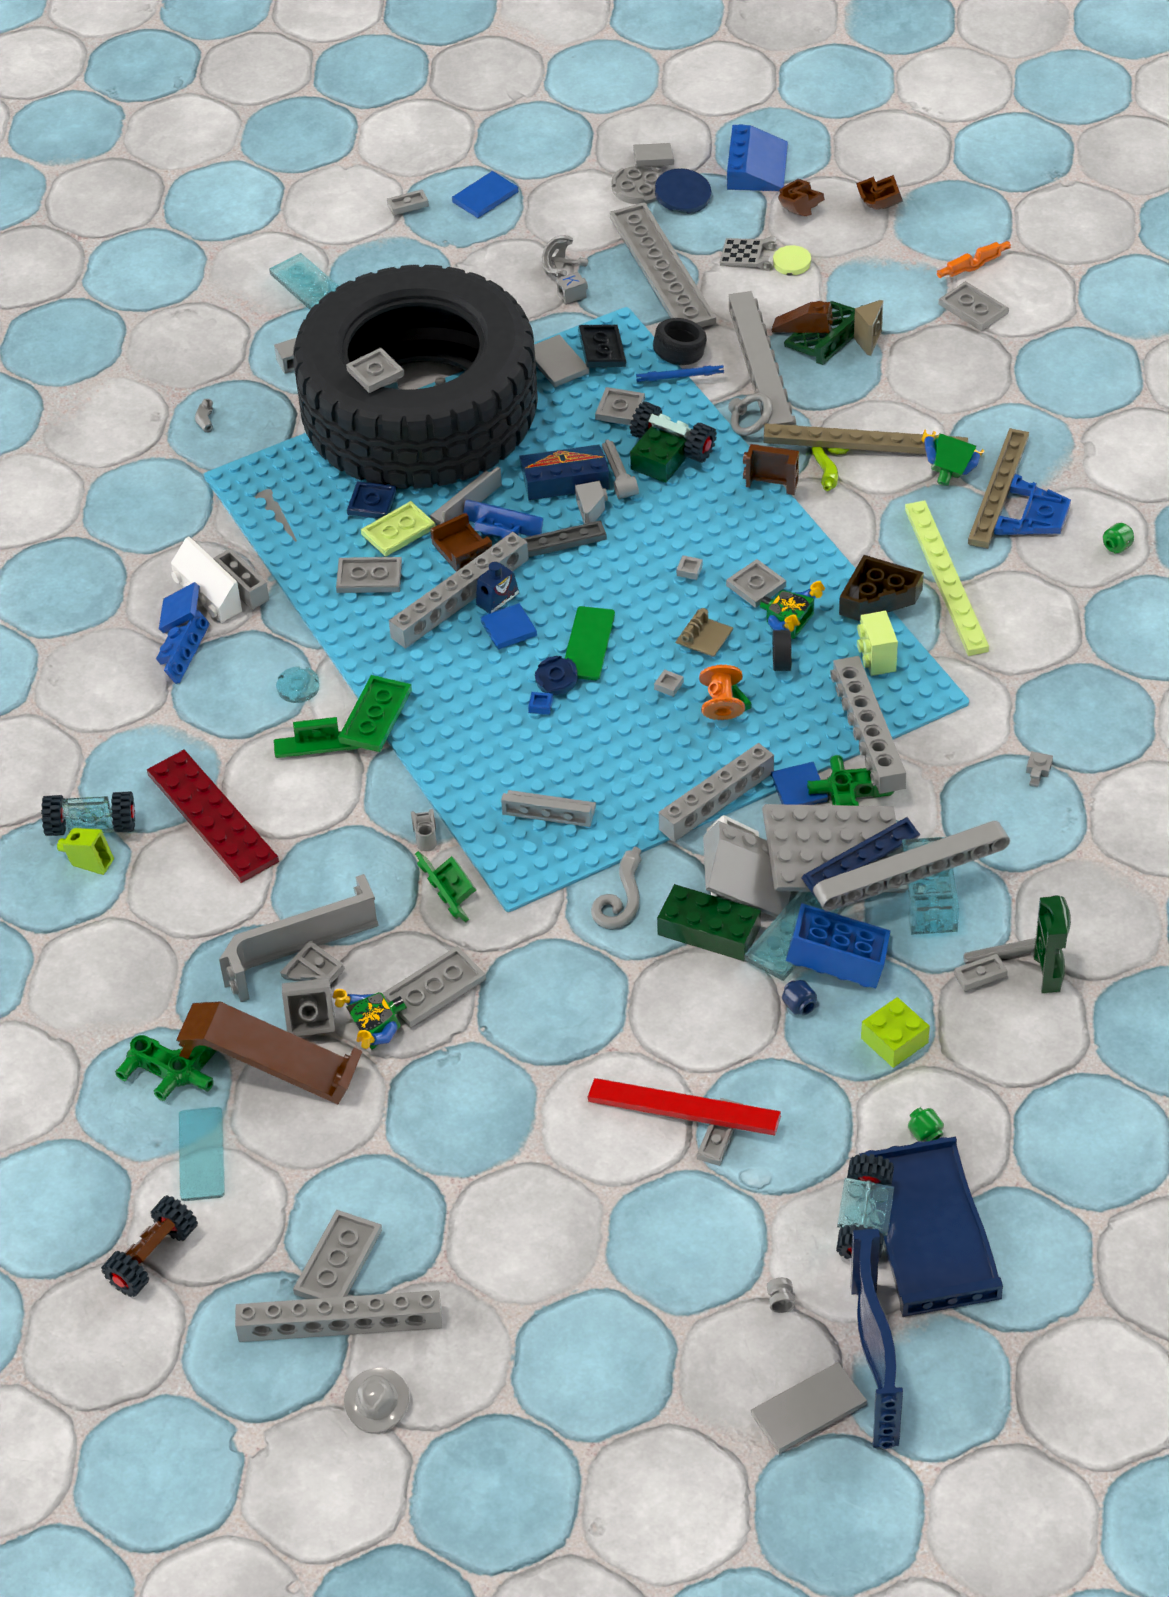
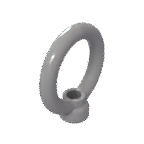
(739, 407)

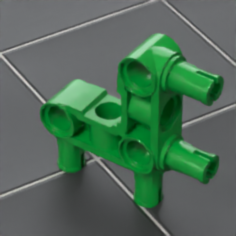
(845, 785)
(167, 1064)

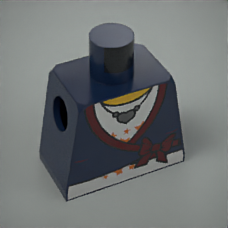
(495, 587)

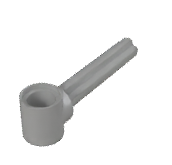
(624, 484)

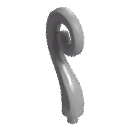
(626, 871)

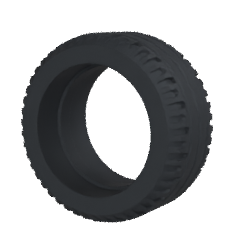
(679, 341)

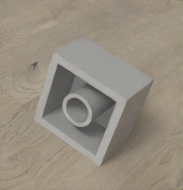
(308, 1007)

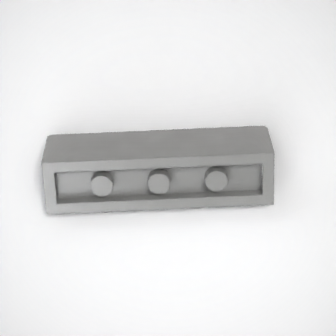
(475, 491)

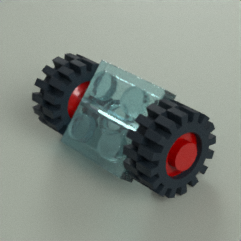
(88, 813)
(865, 1200)

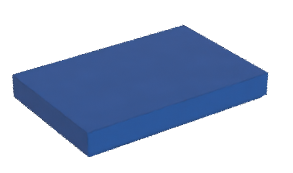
(485, 194)

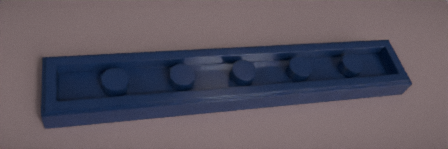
(863, 853)

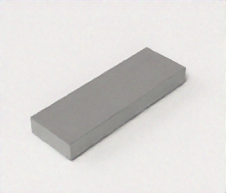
(715, 1142)

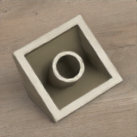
(868, 325)

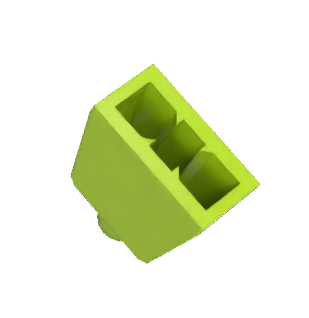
(87, 850)

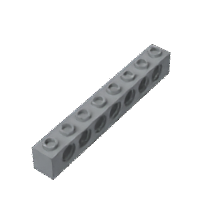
(454, 591)
(868, 725)
(338, 1316)

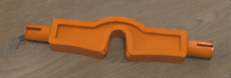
(968, 264)

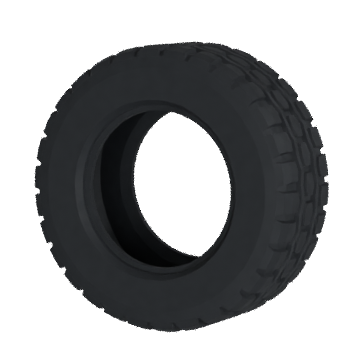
(429, 431)

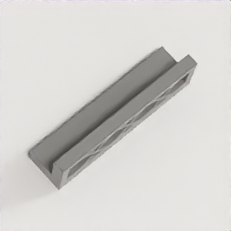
(548, 808)

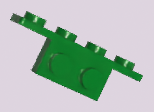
(311, 738)
(451, 882)

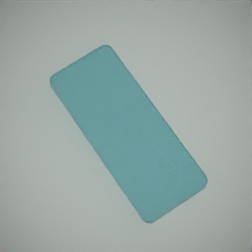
(201, 1154)

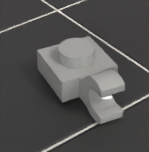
(1038, 765)

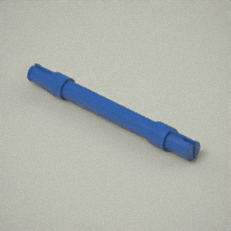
(654, 376)

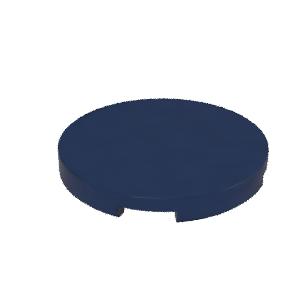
(682, 190)

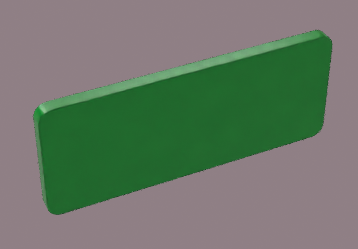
(590, 640)

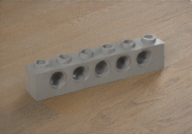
(716, 792)

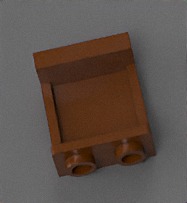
(772, 466)
(458, 541)

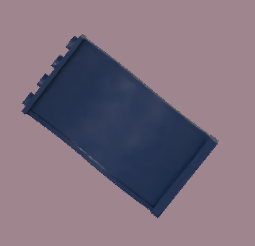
(935, 1231)
(876, 1338)

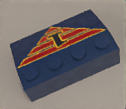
(560, 470)

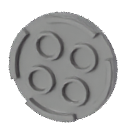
(636, 184)

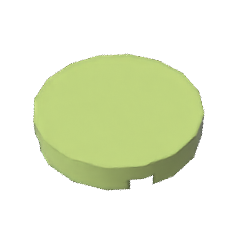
(792, 260)

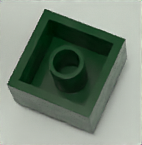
(658, 454)

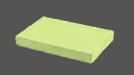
(398, 528)

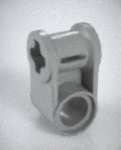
(424, 829)

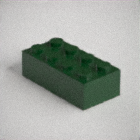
(708, 922)

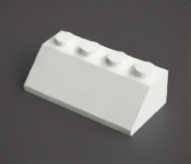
(217, 588)

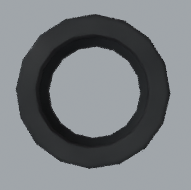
(782, 650)

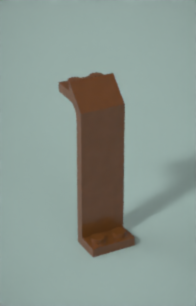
(268, 1049)

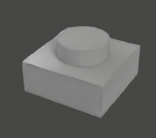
(689, 567)
(668, 683)

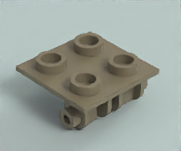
(704, 634)

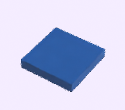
(179, 607)
(508, 626)
(792, 785)

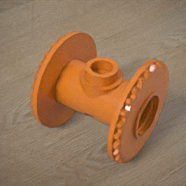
(720, 682)

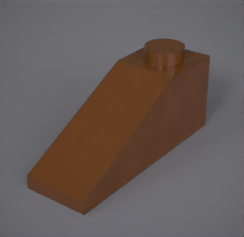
(809, 318)

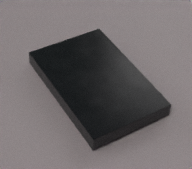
(602, 346)

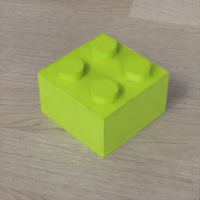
(895, 1032)

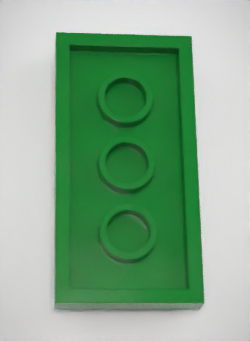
(375, 713)

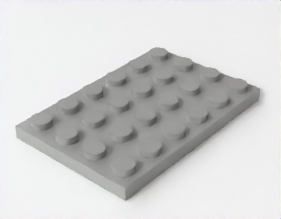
(813, 834)

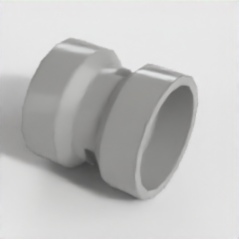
(781, 1296)

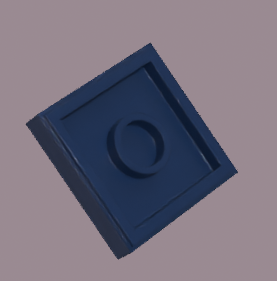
(371, 500)

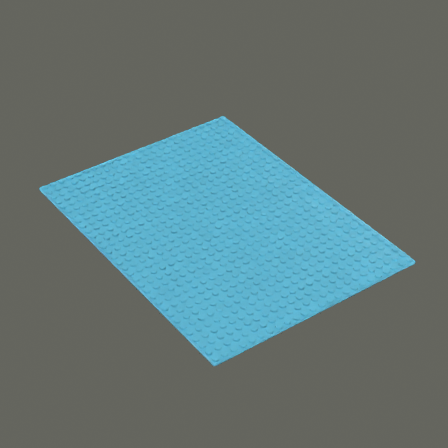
(611, 737)

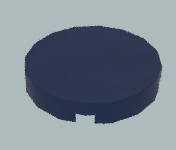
(556, 675)

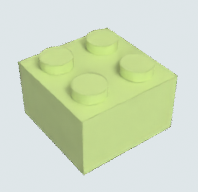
(877, 643)

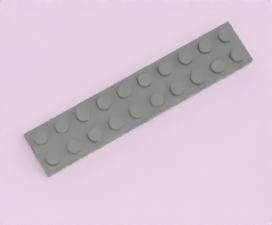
(661, 264)

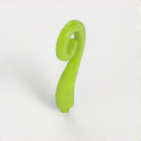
(830, 471)

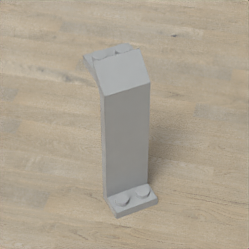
(293, 933)

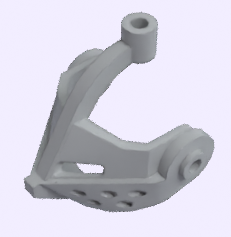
(560, 243)

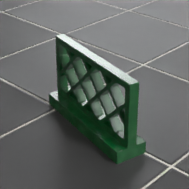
(834, 341)

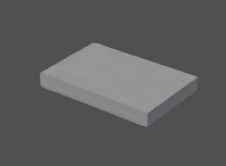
(973, 306)
(558, 361)
(369, 574)

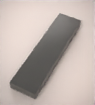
(565, 538)

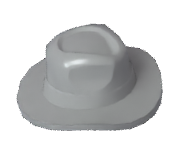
(376, 1400)

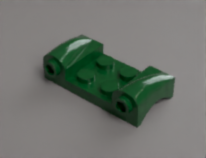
(1050, 938)

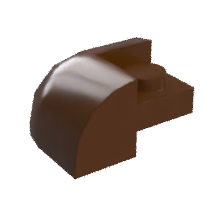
(880, 193)
(799, 197)

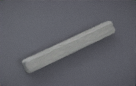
(1003, 951)

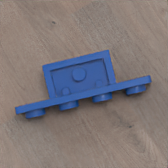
(501, 521)
(181, 646)

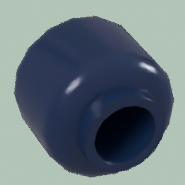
(799, 997)

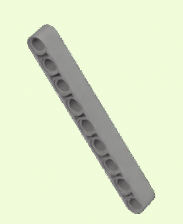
(911, 865)

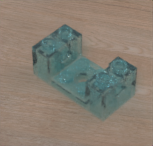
(932, 901)

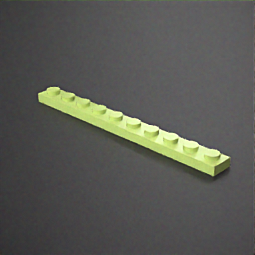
(947, 578)

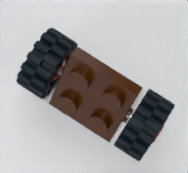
(169, 1218)

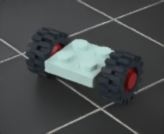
(698, 440)

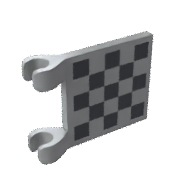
(747, 252)

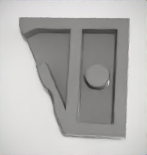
(312, 964)

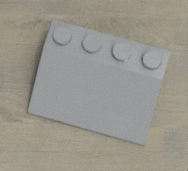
(741, 869)

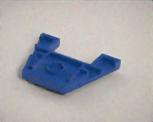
(1043, 513)

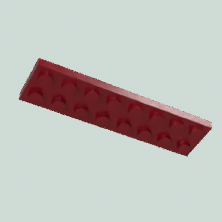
(213, 816)

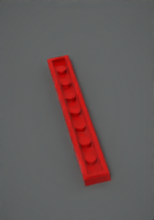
(684, 1106)

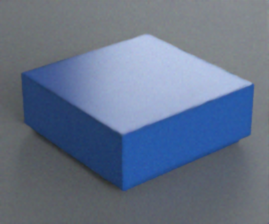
(540, 703)

